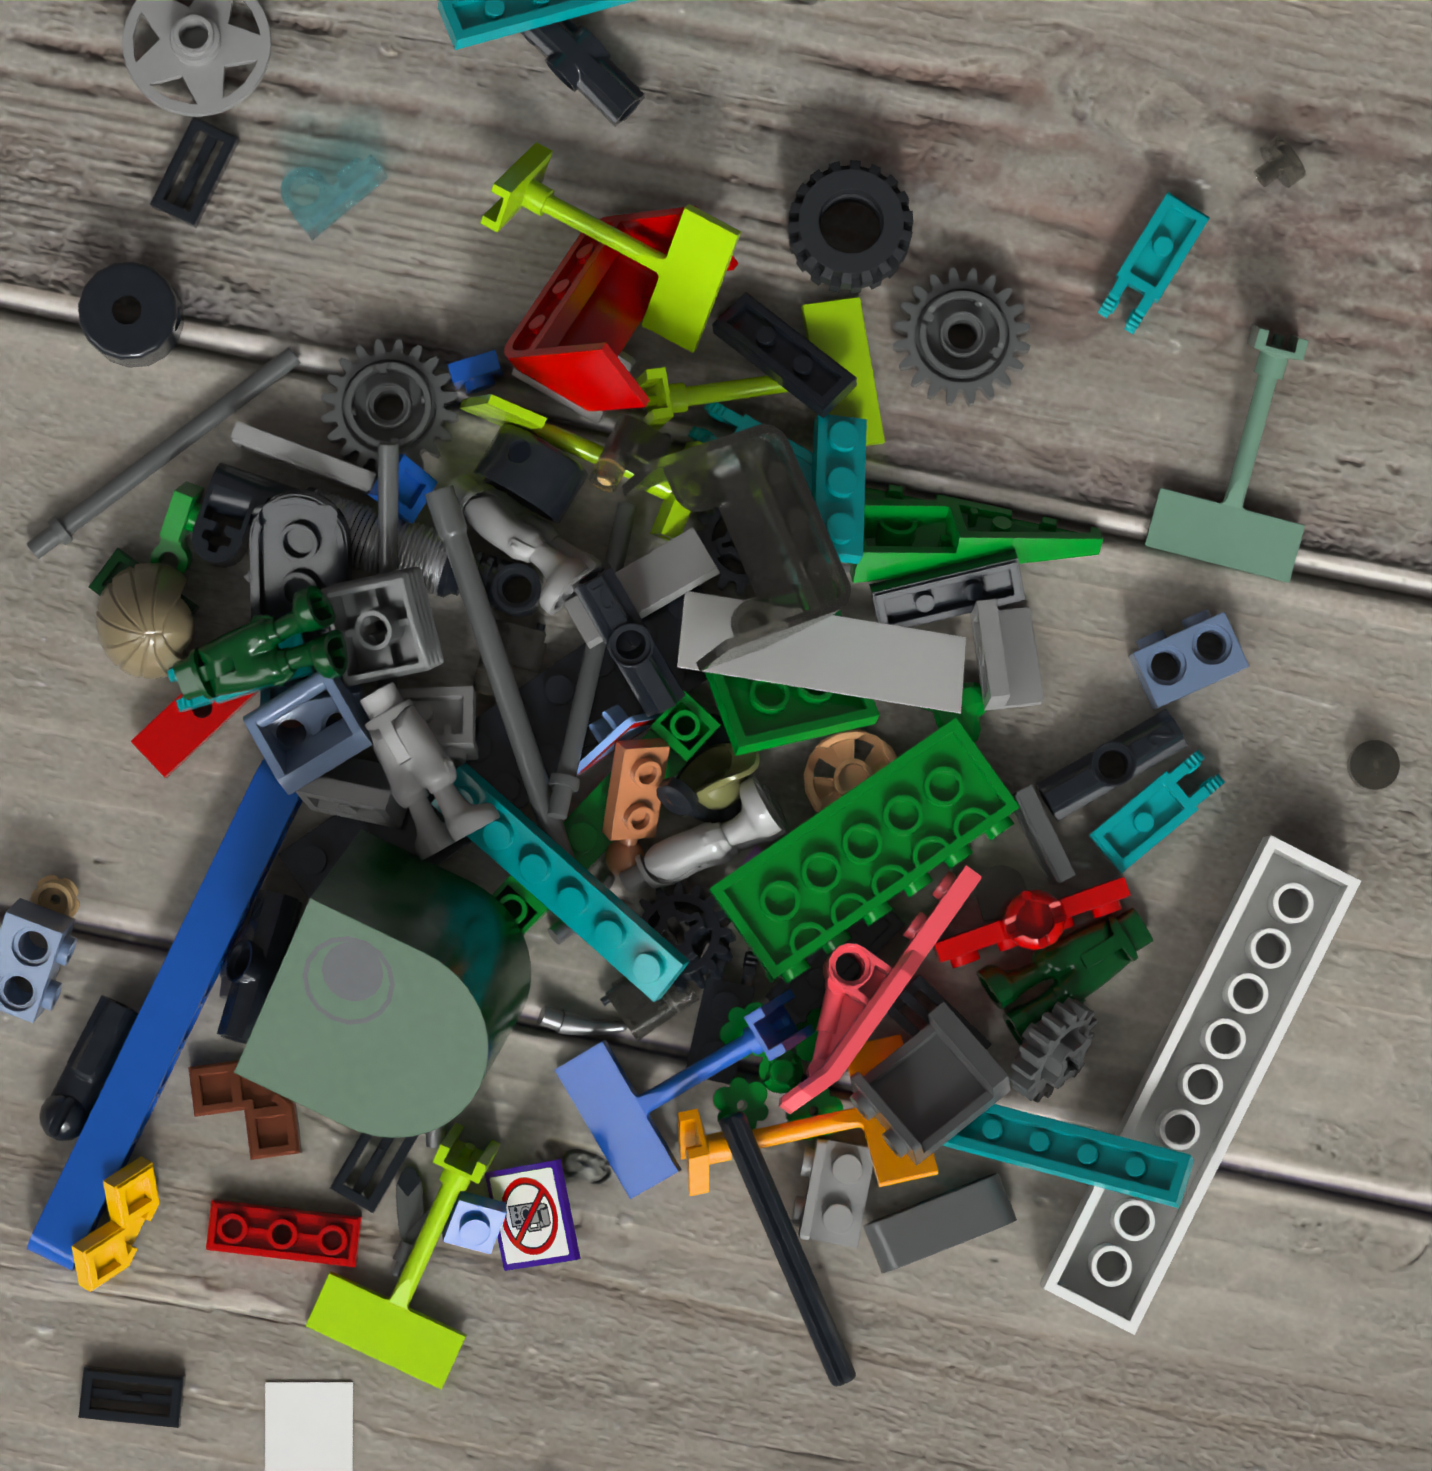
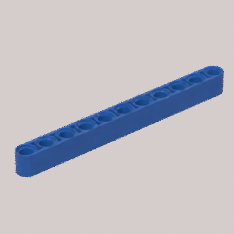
(166, 1016)

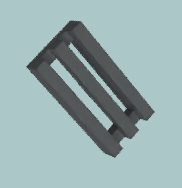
(1042, 836)

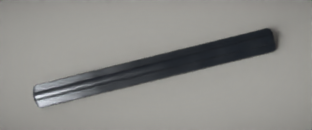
(787, 1248)

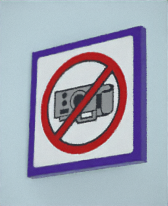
(538, 1215)

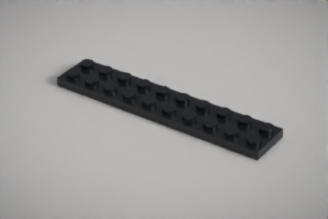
(548, 707)

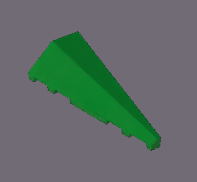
(919, 535)

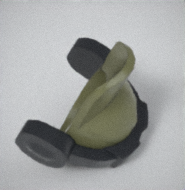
(710, 781)

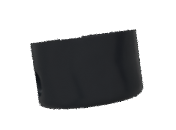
(154, 331)
(532, 472)

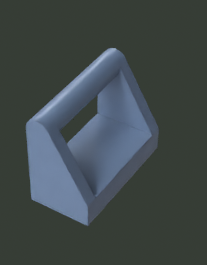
(319, 752)

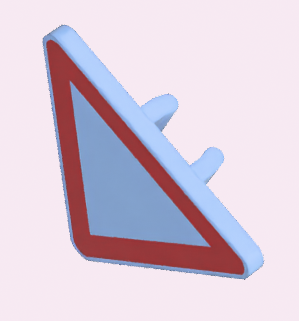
(611, 728)

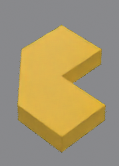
(110, 1249)

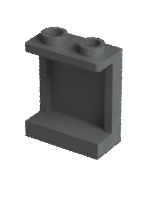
(930, 1087)

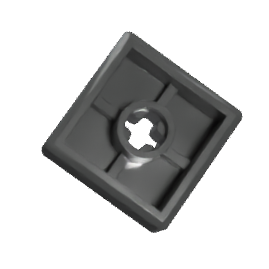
(404, 606)

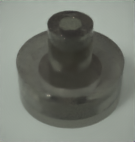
(1279, 164)
(1361, 766)

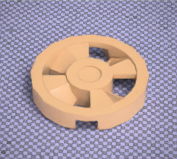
(839, 753)

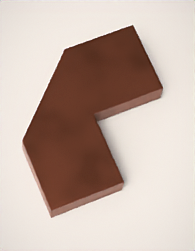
(268, 1116)

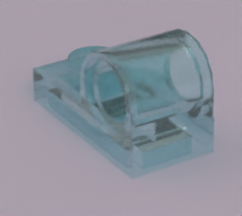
(355, 182)

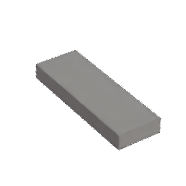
(303, 458)
(654, 580)

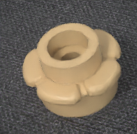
(64, 888)

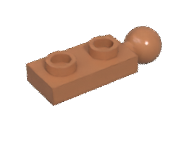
(632, 799)

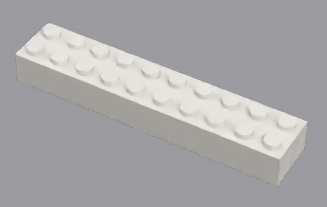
(1205, 1075)

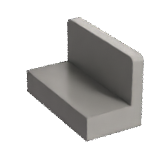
(1006, 656)
(355, 791)

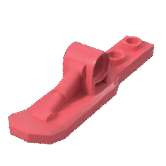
(857, 1007)

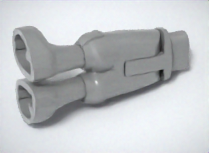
(525, 539)
(418, 763)
(709, 842)

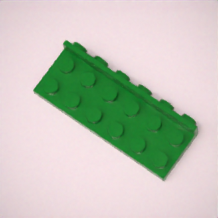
(865, 851)

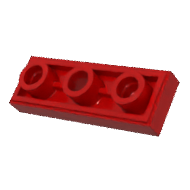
(177, 735)
(315, 1234)

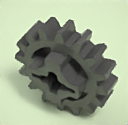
(1053, 1050)

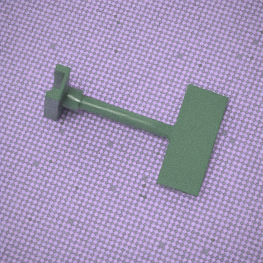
(1225, 530)

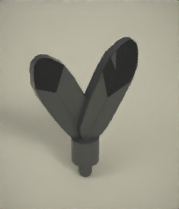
(409, 1214)

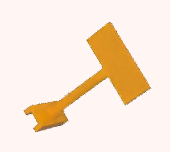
(712, 1148)

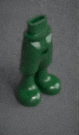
(252, 654)
(1075, 962)

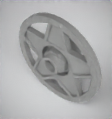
(198, 47)

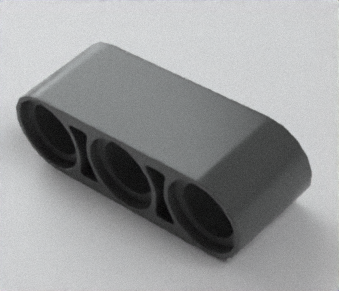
(940, 1222)

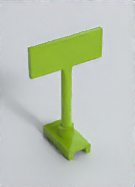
(687, 274)
(832, 326)
(671, 515)
(387, 1325)

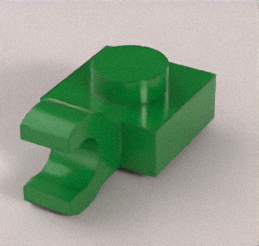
(178, 524)

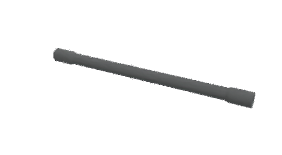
(453, 532)

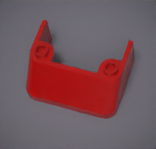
(590, 313)

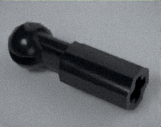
(87, 1070)

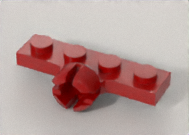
(1032, 921)

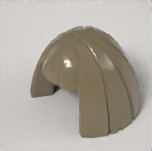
(145, 620)

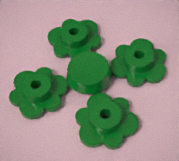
(776, 1075)

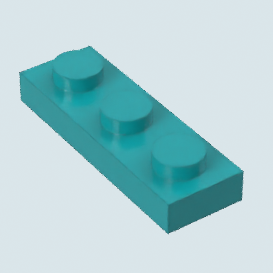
(840, 481)

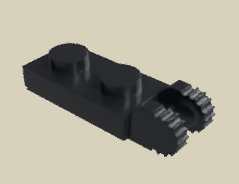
(715, 1004)

